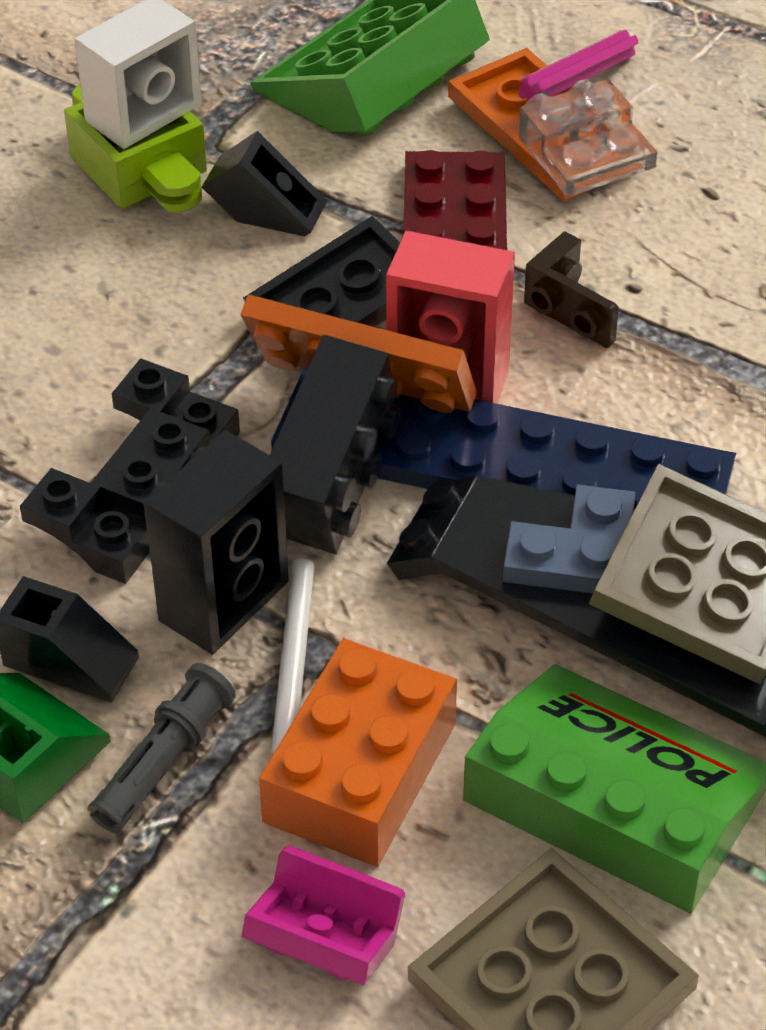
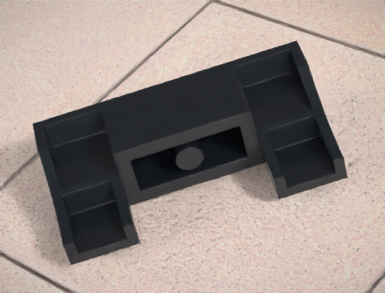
(107, 517)

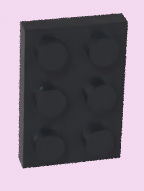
(341, 277)

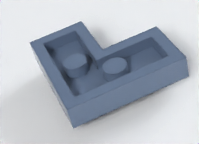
(567, 556)

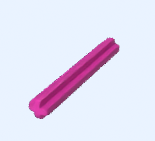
(579, 65)

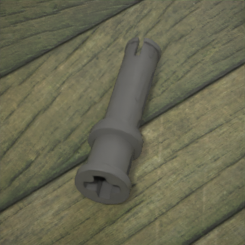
(176, 727)

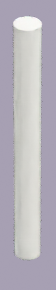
(293, 648)

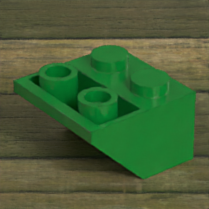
(39, 745)

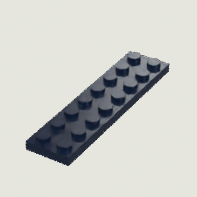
(533, 450)

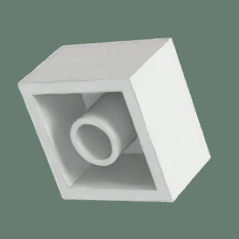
(138, 71)

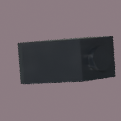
(264, 188)

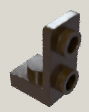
(554, 291)

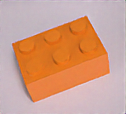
(358, 751)

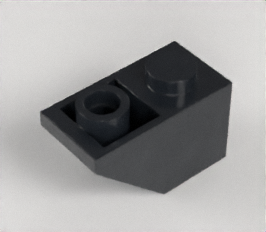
(63, 640)

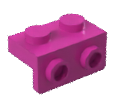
(326, 916)

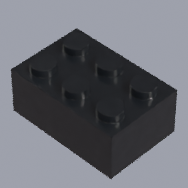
(335, 440)
(217, 540)

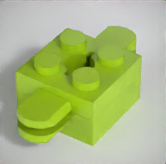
(160, 165)

